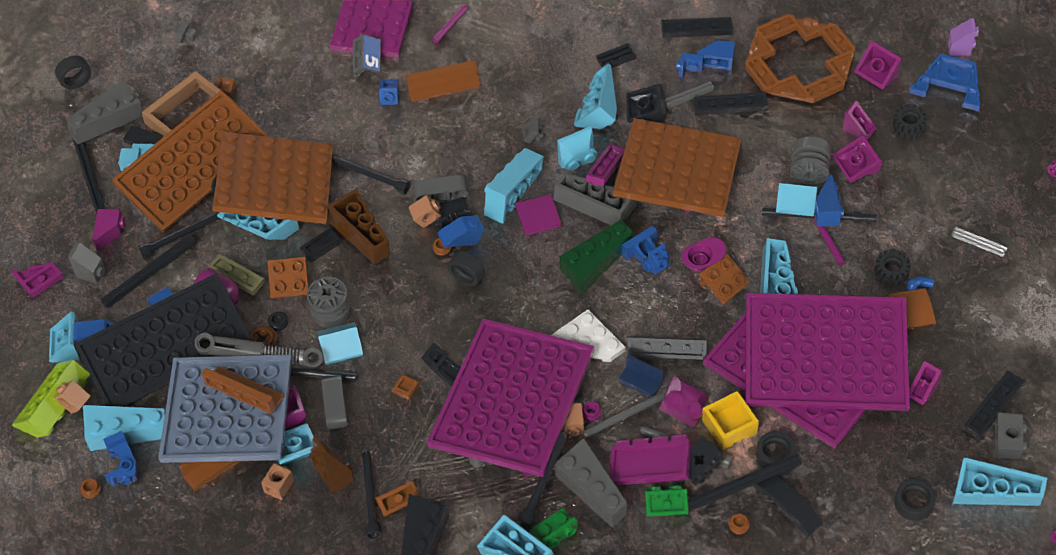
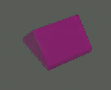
(879, 65)

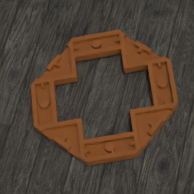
(791, 86)

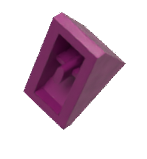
(858, 122)
(925, 382)

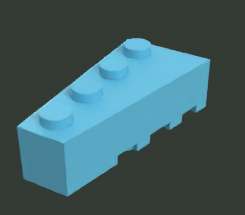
(511, 184)
(776, 269)
(135, 423)
(997, 485)

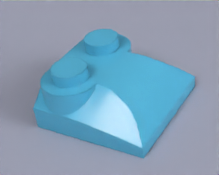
(576, 149)

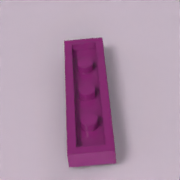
(605, 165)

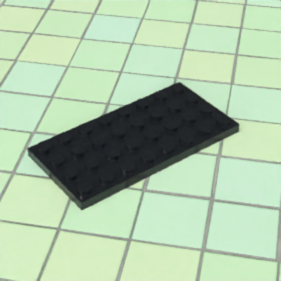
(138, 352)

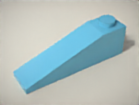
(600, 102)

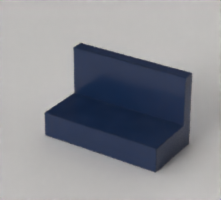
(641, 377)

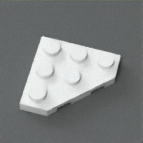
(591, 331)

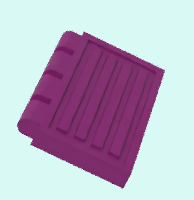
(649, 461)

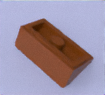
(396, 498)

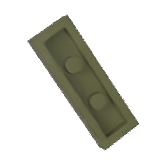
(240, 275)

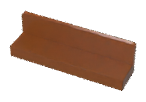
(443, 81)
(242, 389)
(200, 473)

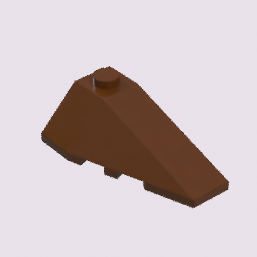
(330, 466)

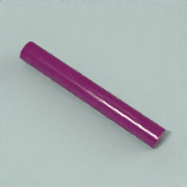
(450, 23)
(831, 245)

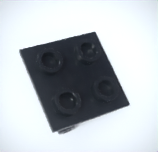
(450, 212)

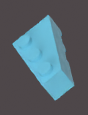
(511, 539)

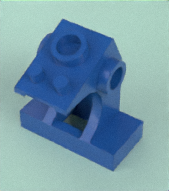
(643, 245)
(127, 470)

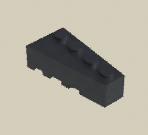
(423, 526)

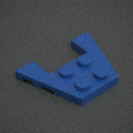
(952, 74)

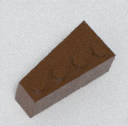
(358, 225)

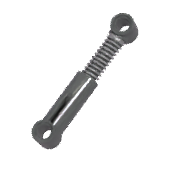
(254, 348)

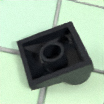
(646, 104)

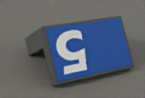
(366, 54)

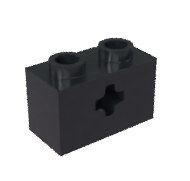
(707, 452)

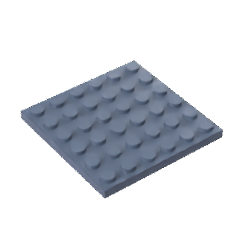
(216, 427)

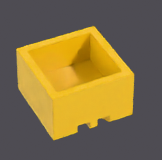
(730, 420)

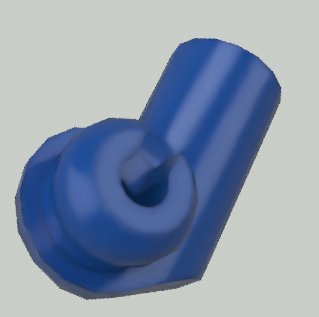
(919, 281)

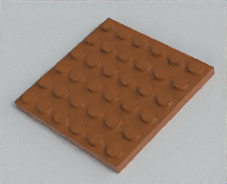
(677, 167)
(273, 178)

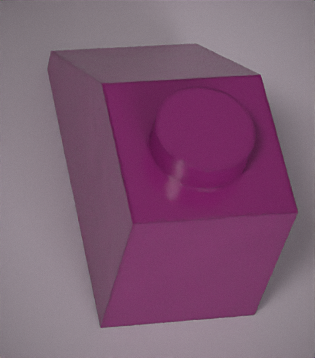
(107, 227)

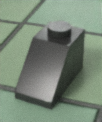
(86, 263)

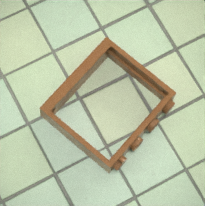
(175, 97)

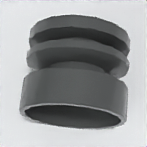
(810, 160)
(328, 302)

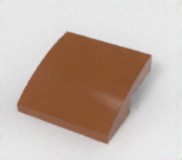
(918, 308)

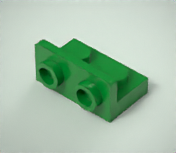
(666, 501)
(555, 529)

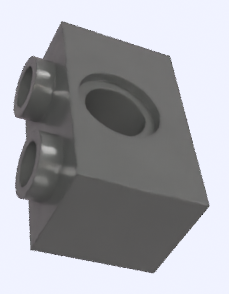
(1005, 446)

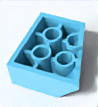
(262, 226)

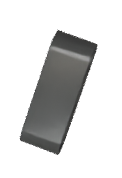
(442, 188)
(334, 402)

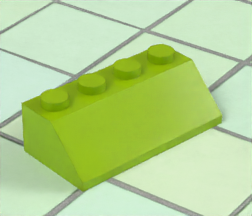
(42, 409)

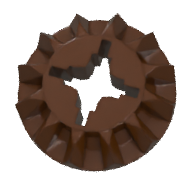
(266, 333)

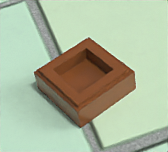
(226, 85)
(405, 387)

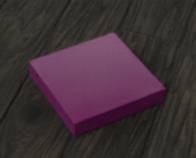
(538, 215)

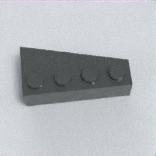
(592, 199)
(591, 483)

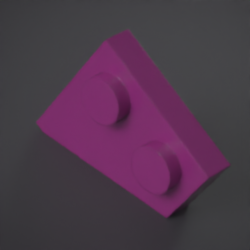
(38, 278)

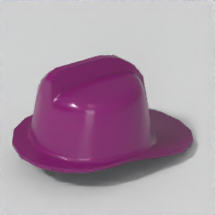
(703, 254)

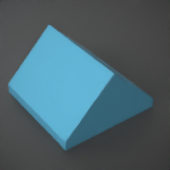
(796, 199)
(62, 340)
(340, 343)
(296, 444)

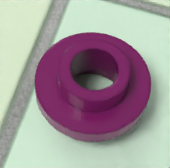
(591, 406)

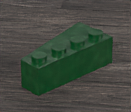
(595, 255)

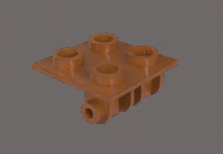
(288, 277)
(724, 279)

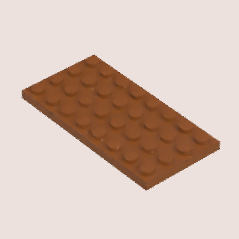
(183, 163)

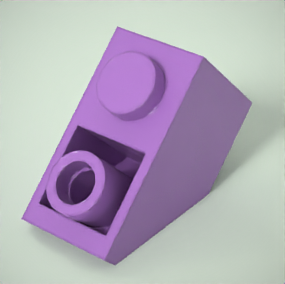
(962, 38)

